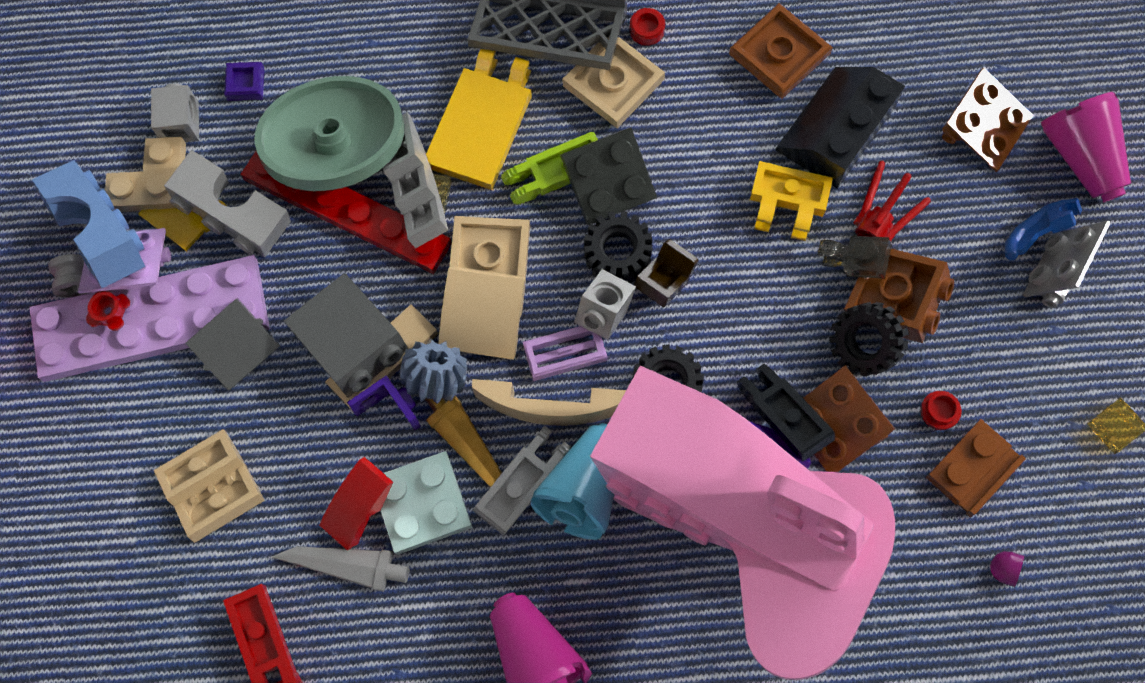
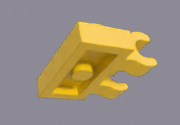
(790, 190)

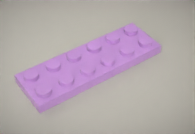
(154, 324)

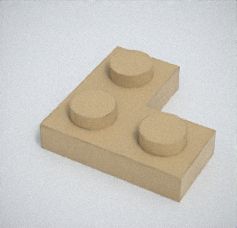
(146, 188)

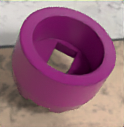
(1007, 567)

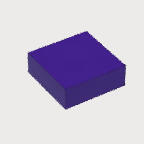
(244, 81)

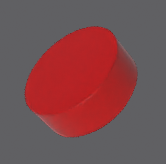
(647, 26)

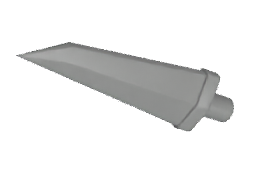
(358, 566)

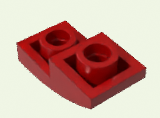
(354, 502)

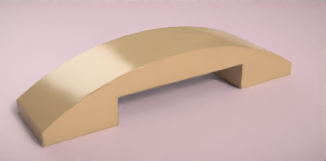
(500, 397)

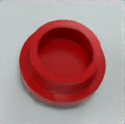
(940, 410)

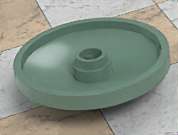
(329, 133)

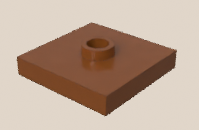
(780, 50)

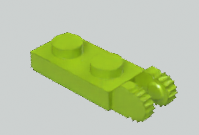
(546, 171)

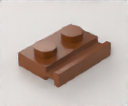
(975, 468)

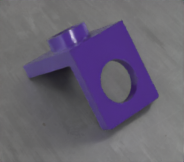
(381, 390)

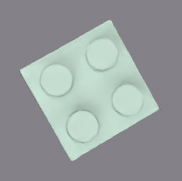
(424, 504)

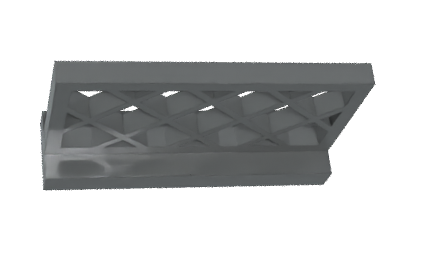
(540, 47)

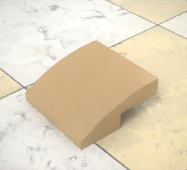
(482, 312)
(208, 485)

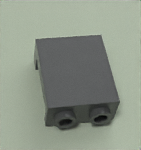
(347, 335)

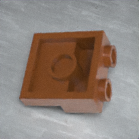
(912, 288)

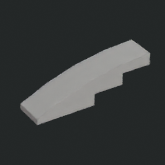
(415, 188)

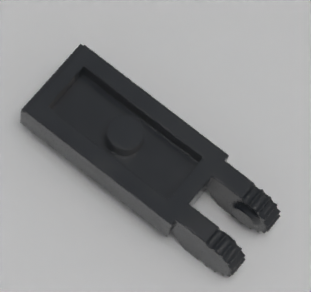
(787, 413)

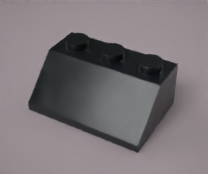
(841, 121)

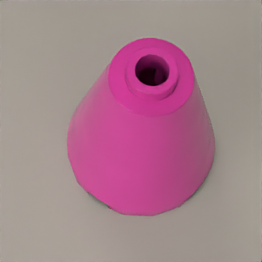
(1093, 144)
(532, 646)

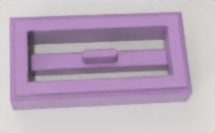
(567, 365)

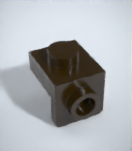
(666, 273)

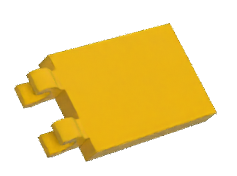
(480, 122)

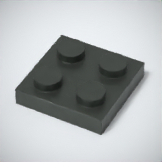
(608, 175)

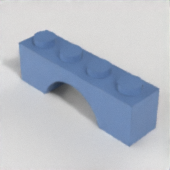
(104, 243)

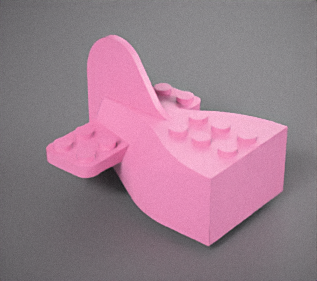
(801, 537)

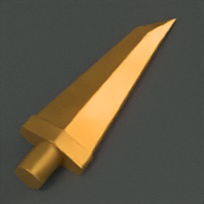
(459, 432)

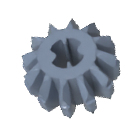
(433, 371)

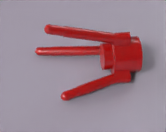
(879, 220)

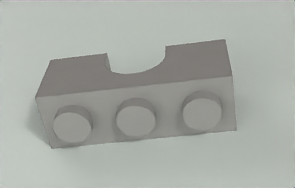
(197, 188)

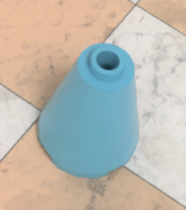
(576, 491)

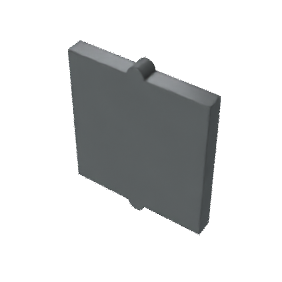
(232, 344)

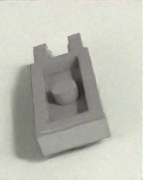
(517, 483)

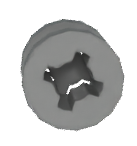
(67, 274)

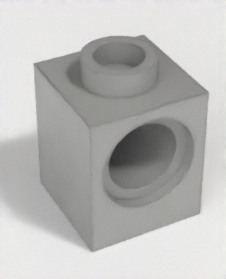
(175, 112)
(604, 304)

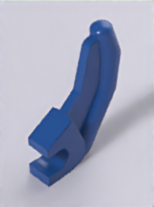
(1051, 217)

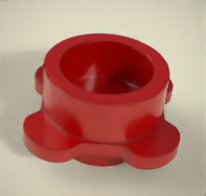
(100, 302)

